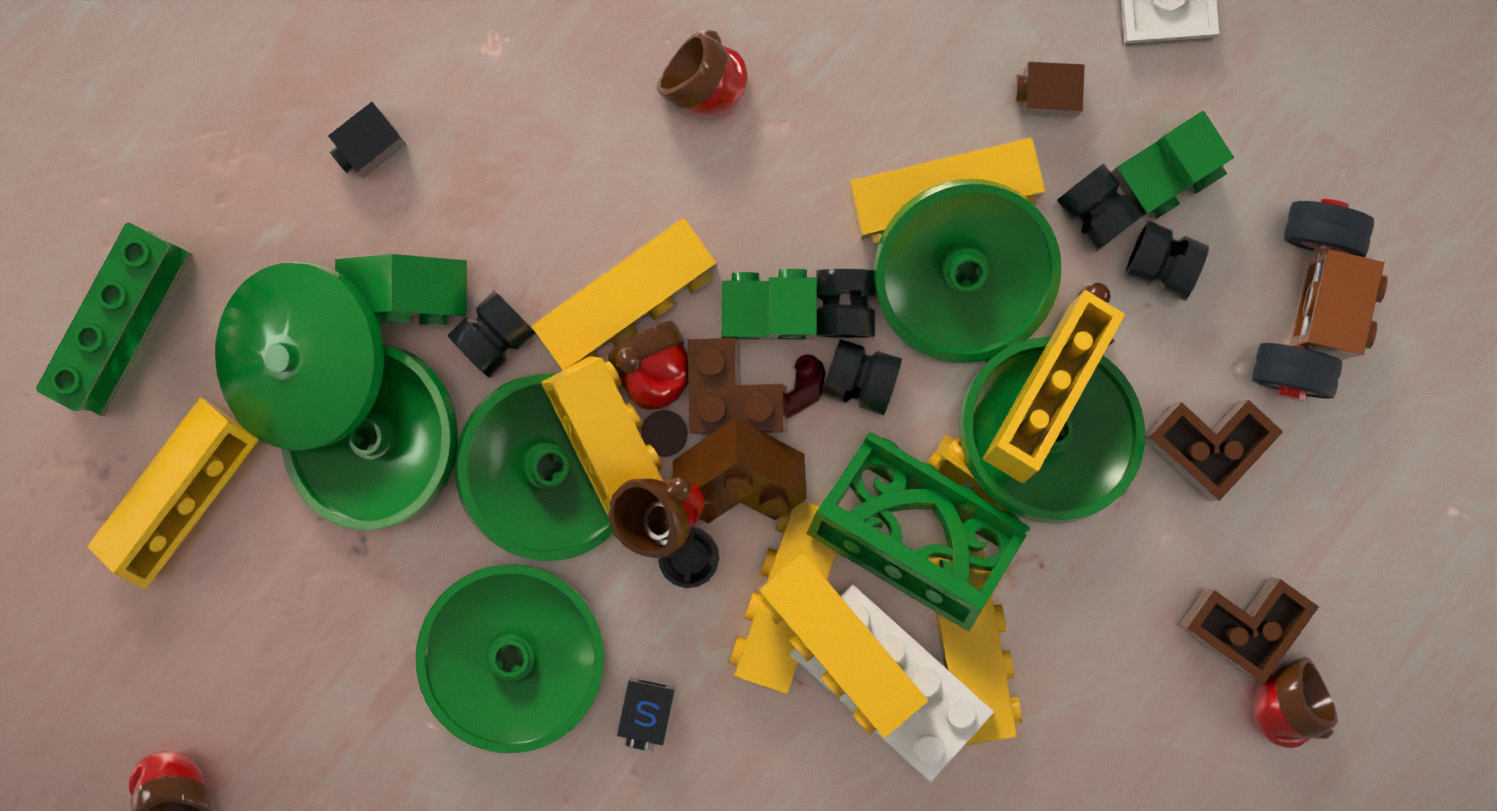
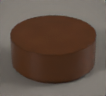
(665, 432)

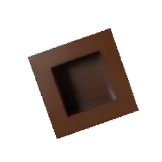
(1050, 89)

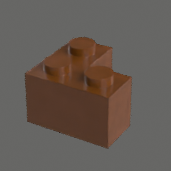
(718, 393)
(1213, 457)
(744, 468)
(1254, 637)

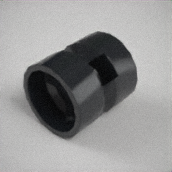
(1100, 207)
(1166, 260)
(845, 320)
(491, 334)
(861, 377)
(693, 562)

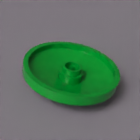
(967, 270)
(299, 355)
(1090, 458)
(392, 460)
(525, 477)
(510, 658)

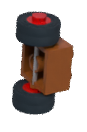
(1333, 303)

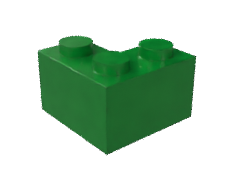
(1180, 159)
(409, 286)
(770, 309)

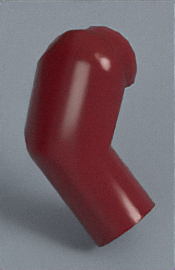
(807, 386)

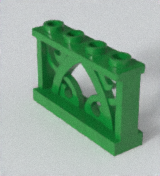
(113, 321)
(918, 487)

